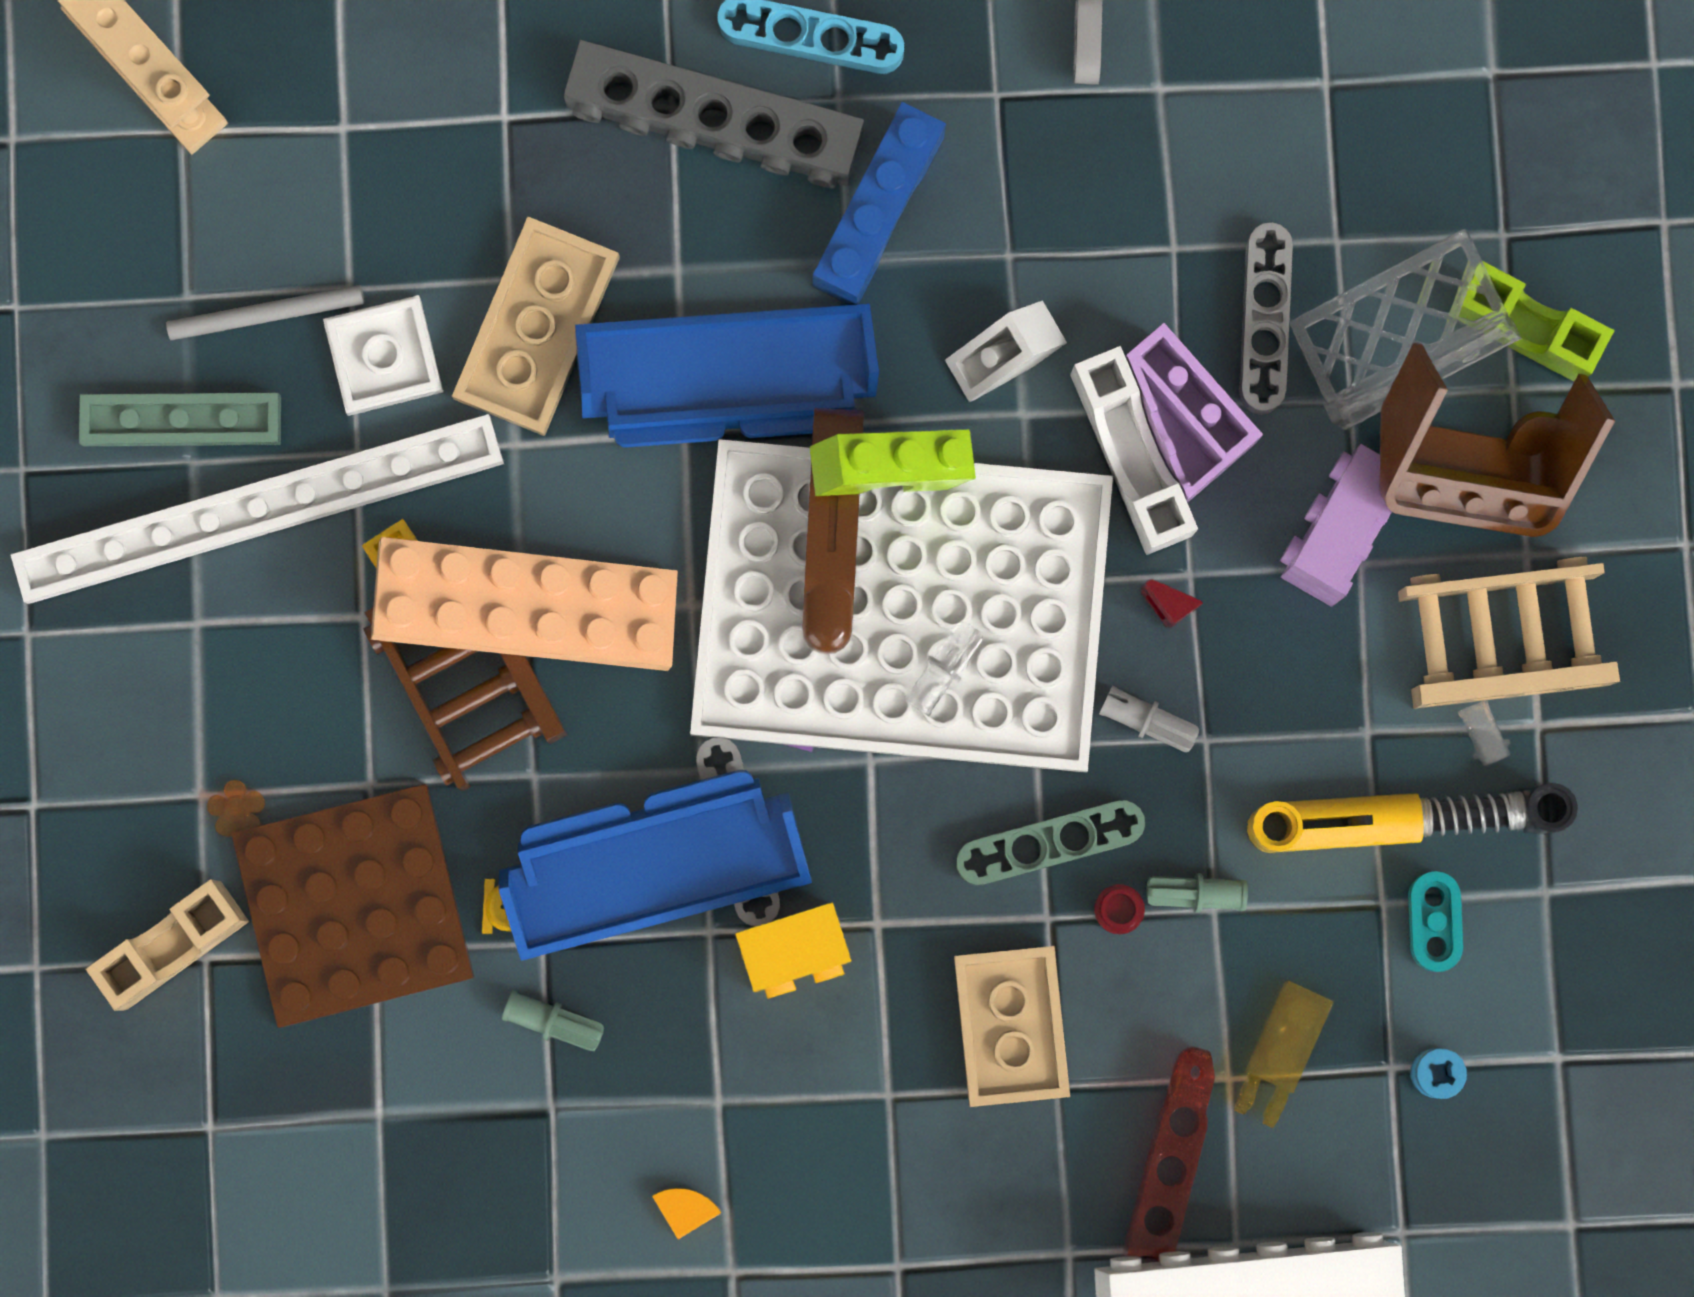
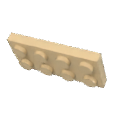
(529, 329)

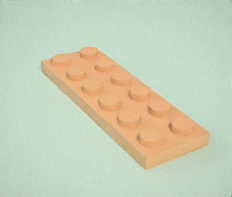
(524, 604)

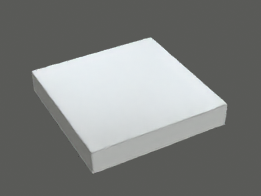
(383, 355)

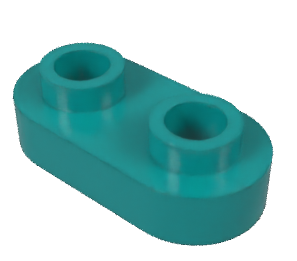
(1439, 921)

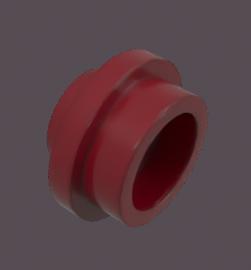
(1119, 909)

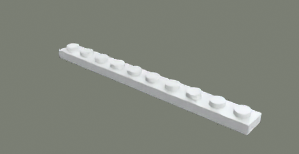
(257, 509)

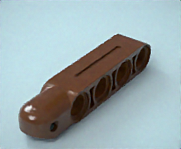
(831, 548)

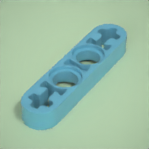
(812, 26)

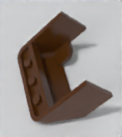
(1479, 479)

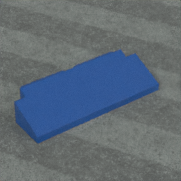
(725, 372)
(649, 866)

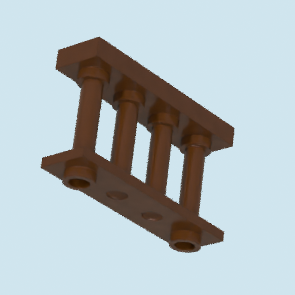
(512, 677)

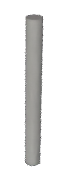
(265, 312)

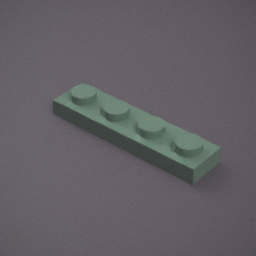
(180, 419)

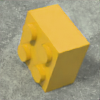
(794, 949)

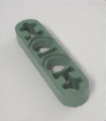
(1048, 837)

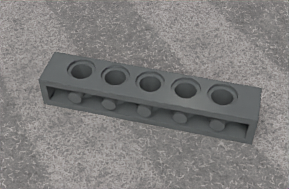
(600, 67)

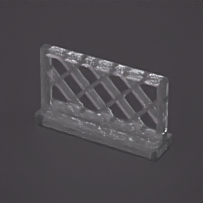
(1448, 354)

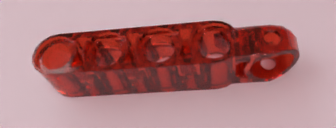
(1181, 1092)

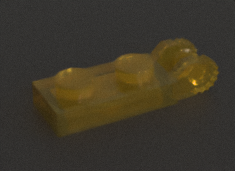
(1284, 1048)

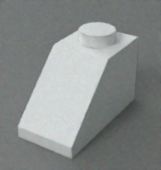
(1005, 350)

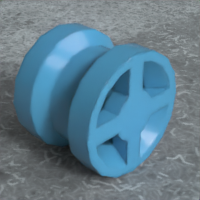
(1429, 1068)

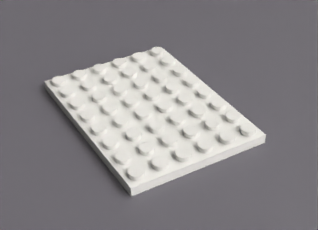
(1002, 552)

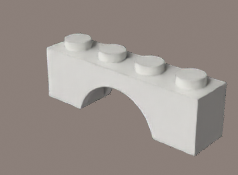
(1131, 453)

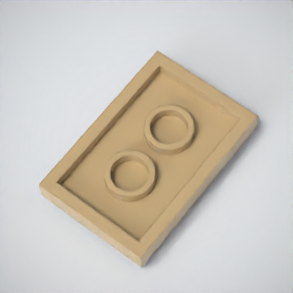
(1011, 1026)

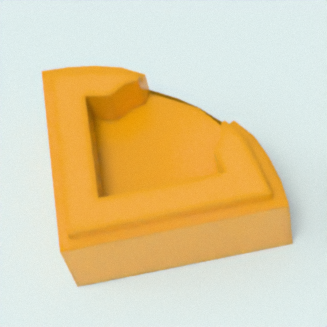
(685, 1209)

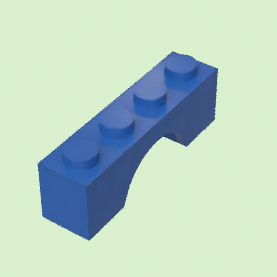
(878, 204)

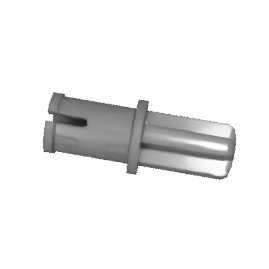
(1149, 720)

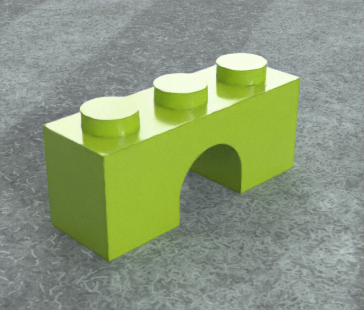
(1555, 338)
(878, 460)

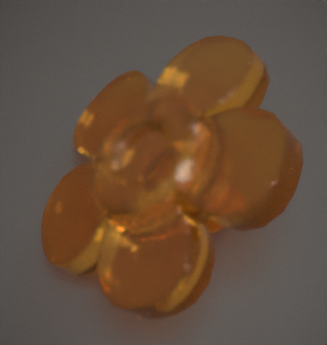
(235, 808)

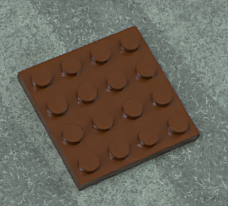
(352, 906)

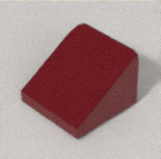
(1169, 603)

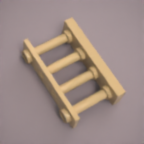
(148, 68)
(1489, 680)

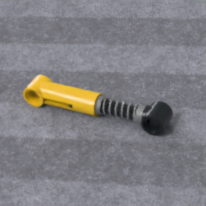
(1408, 818)

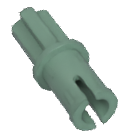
(1197, 892)
(553, 1021)

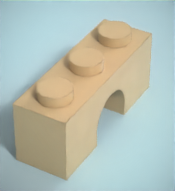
(169, 947)

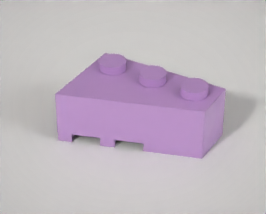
(1188, 412)
(1340, 529)

